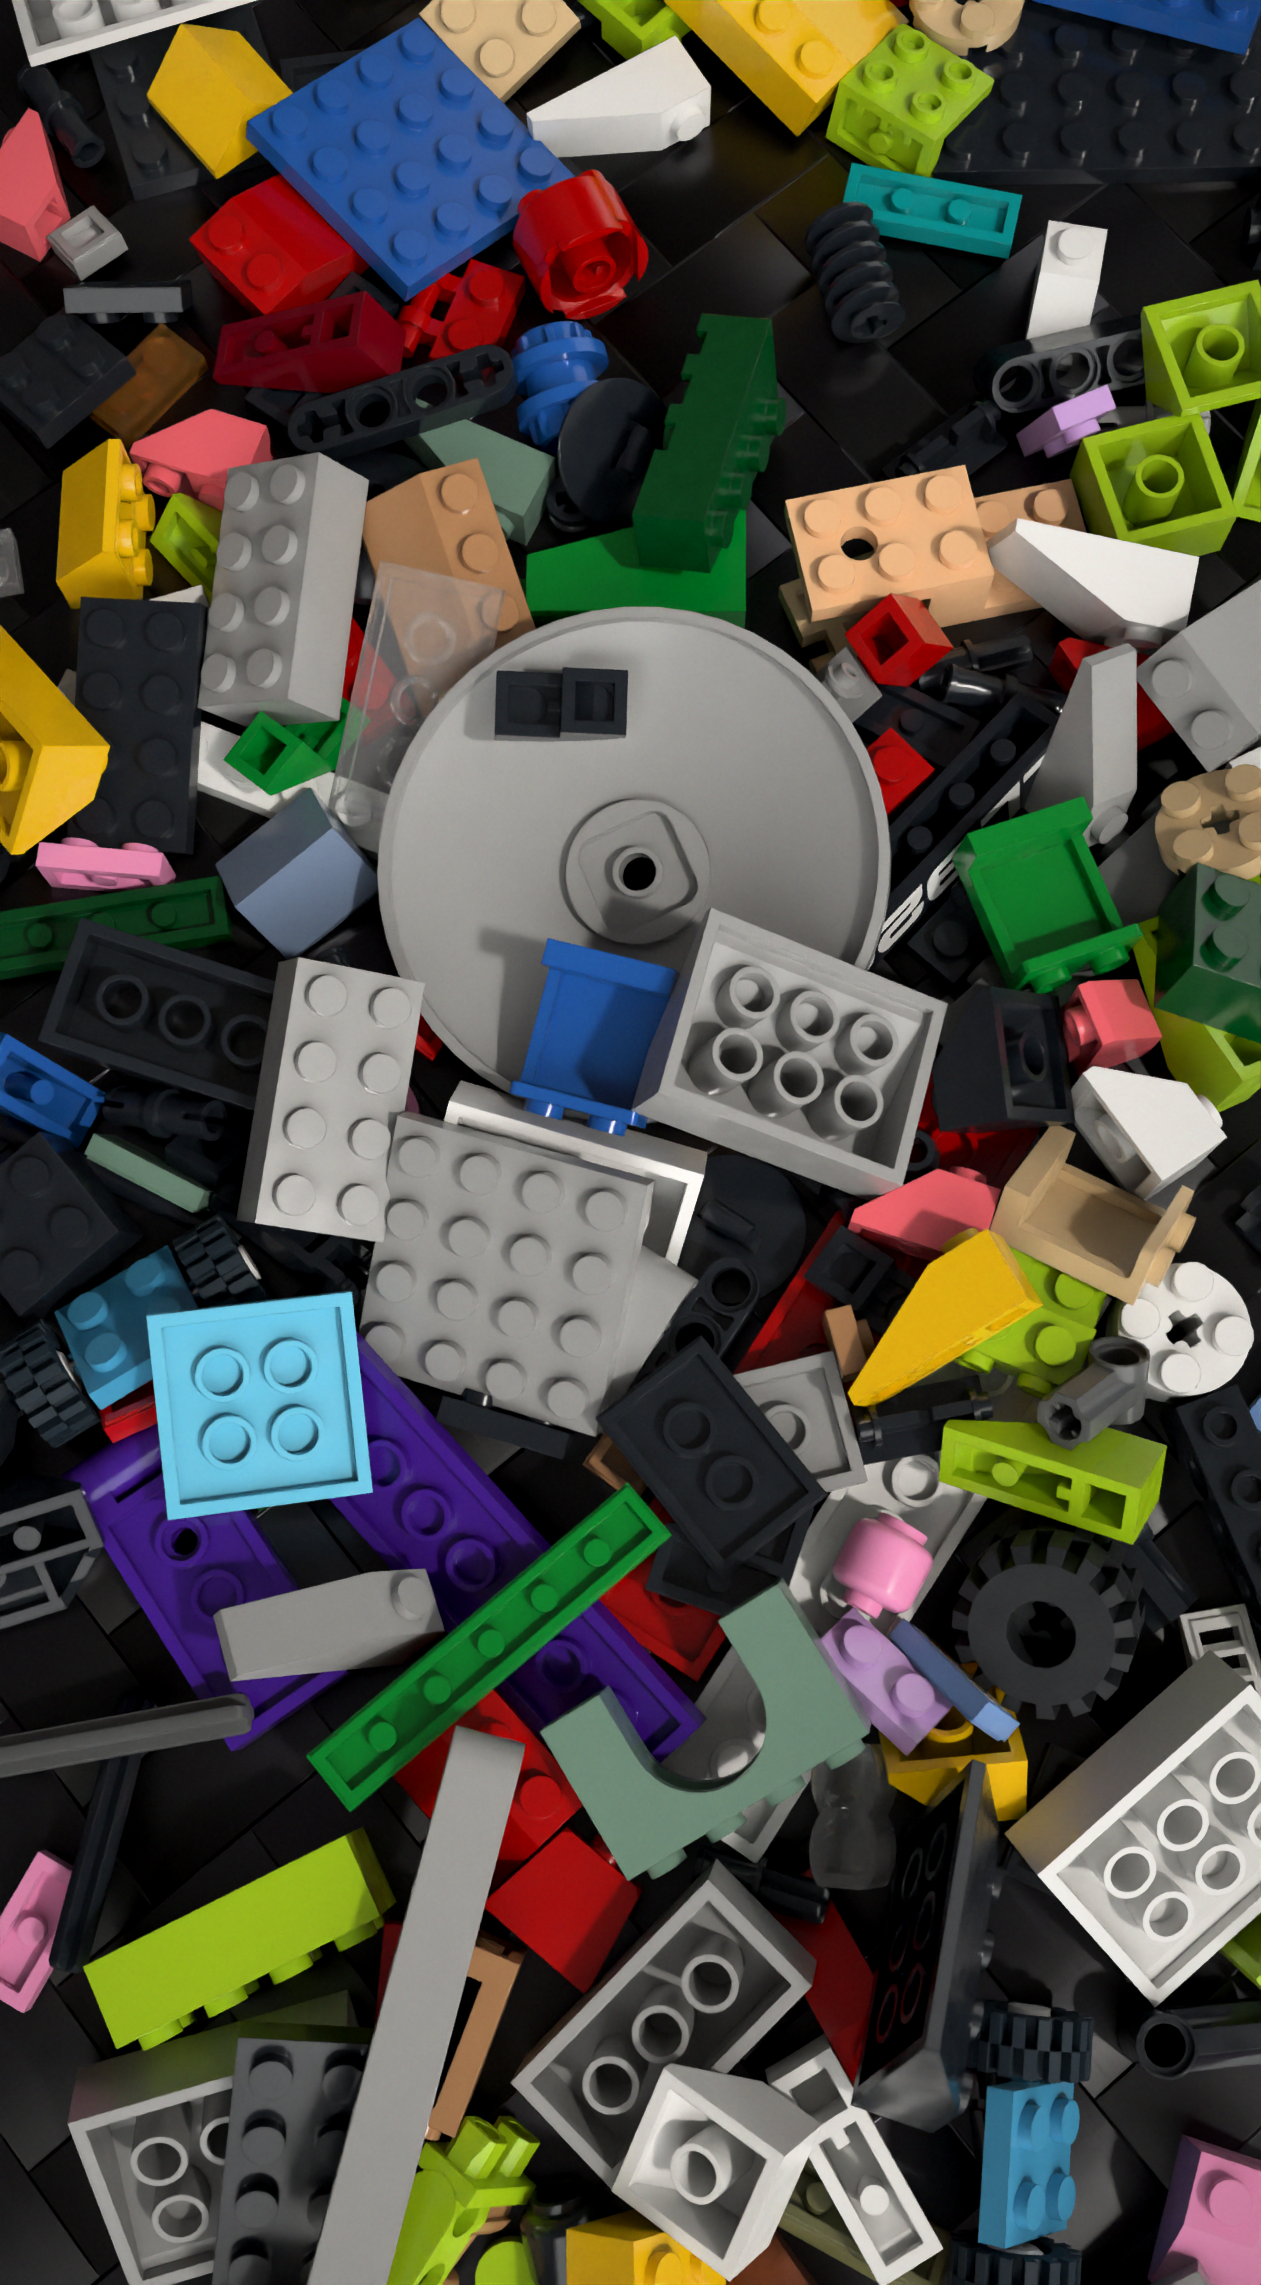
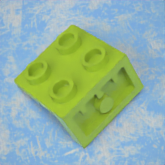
(904, 102)

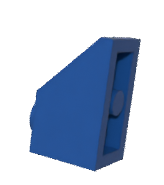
(45, 1093)

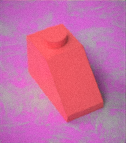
(927, 1212)

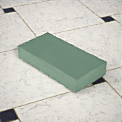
(149, 1172)

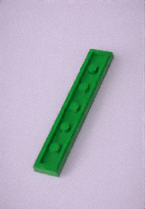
(488, 1647)

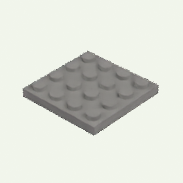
(504, 1270)

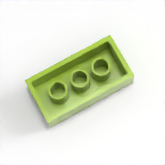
(226, 1945)

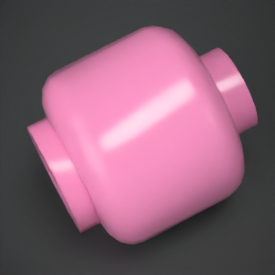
(882, 1565)

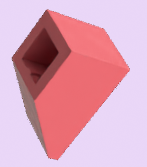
(30, 188)
(197, 455)
(1108, 1024)

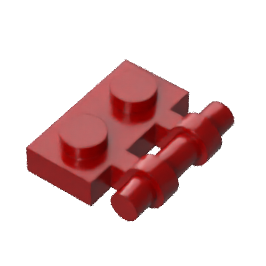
(478, 315)

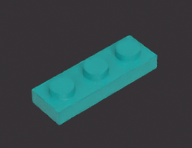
(936, 210)

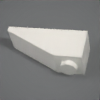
(629, 108)
(856, 2163)

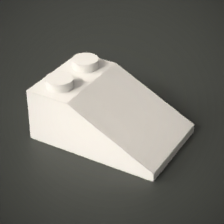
(1098, 584)

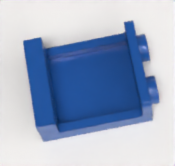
(593, 1035)

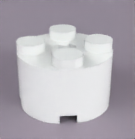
(1214, 1328)

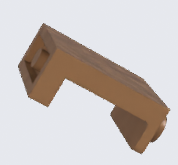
(496, 1965)

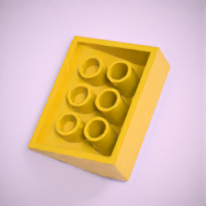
(791, 48)

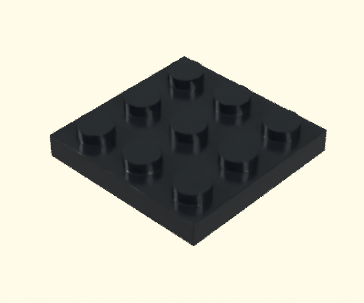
(149, 148)

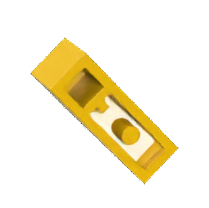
(949, 1311)

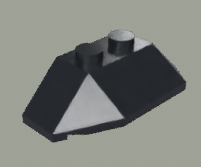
(44, 1545)

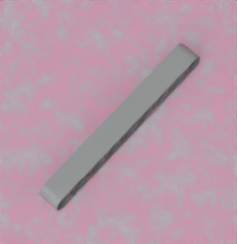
(417, 2012)

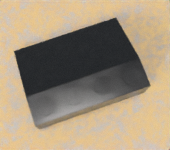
(932, 1959)

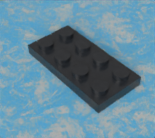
(141, 695)
(284, 2146)

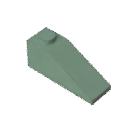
(513, 471)

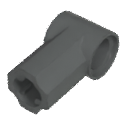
(1098, 1395)

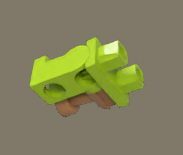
(460, 2195)

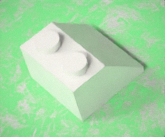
(1144, 1127)
(716, 2163)

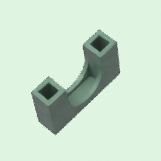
(654, 1812)

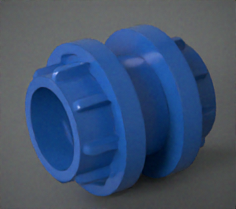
(552, 370)

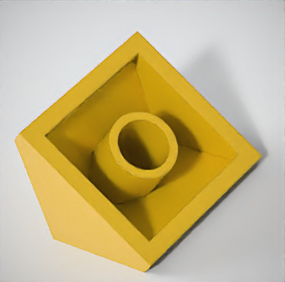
(210, 91)

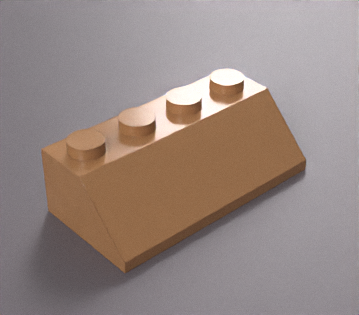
(449, 528)

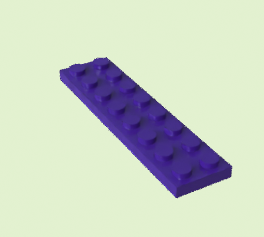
(448, 1516)

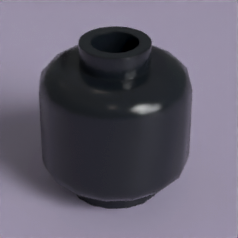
(544, 2223)

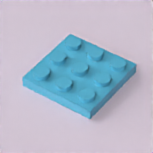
(259, 1404)

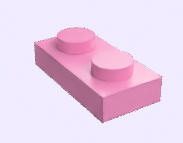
(86, 866)
(30, 1928)

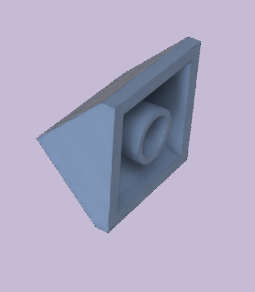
(298, 876)

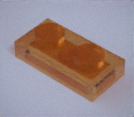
(164, 371)

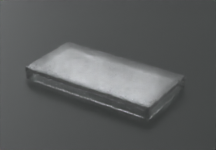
(415, 648)

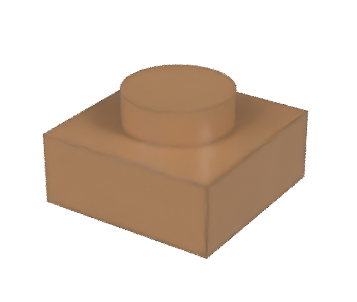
(848, 1340)

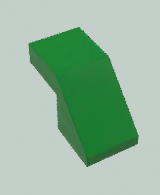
(287, 756)

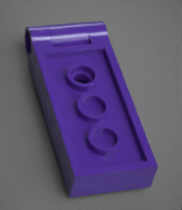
(182, 1591)

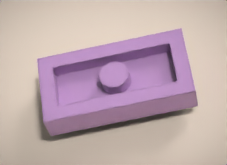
(1066, 423)
(885, 1682)

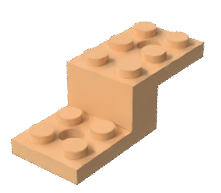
(925, 543)

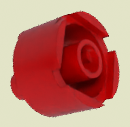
(578, 245)

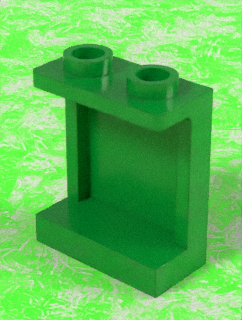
(1043, 898)

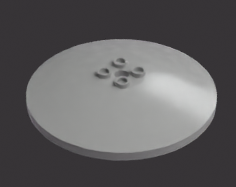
(726, 779)

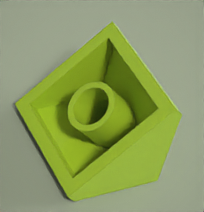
(1203, 349)

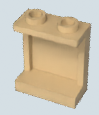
(1088, 1223)

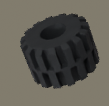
(1037, 1650)

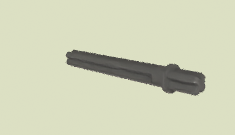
(125, 1734)

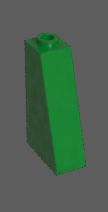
(608, 575)

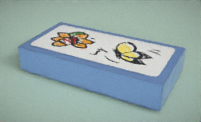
(953, 1681)

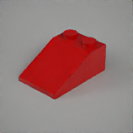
(274, 249)

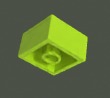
(1155, 486)

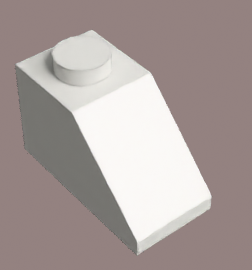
(1066, 281)

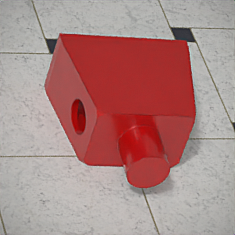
(568, 1904)

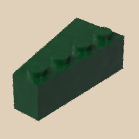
(711, 446)

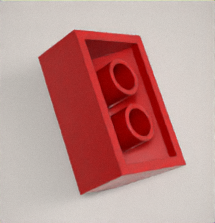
(542, 1793)

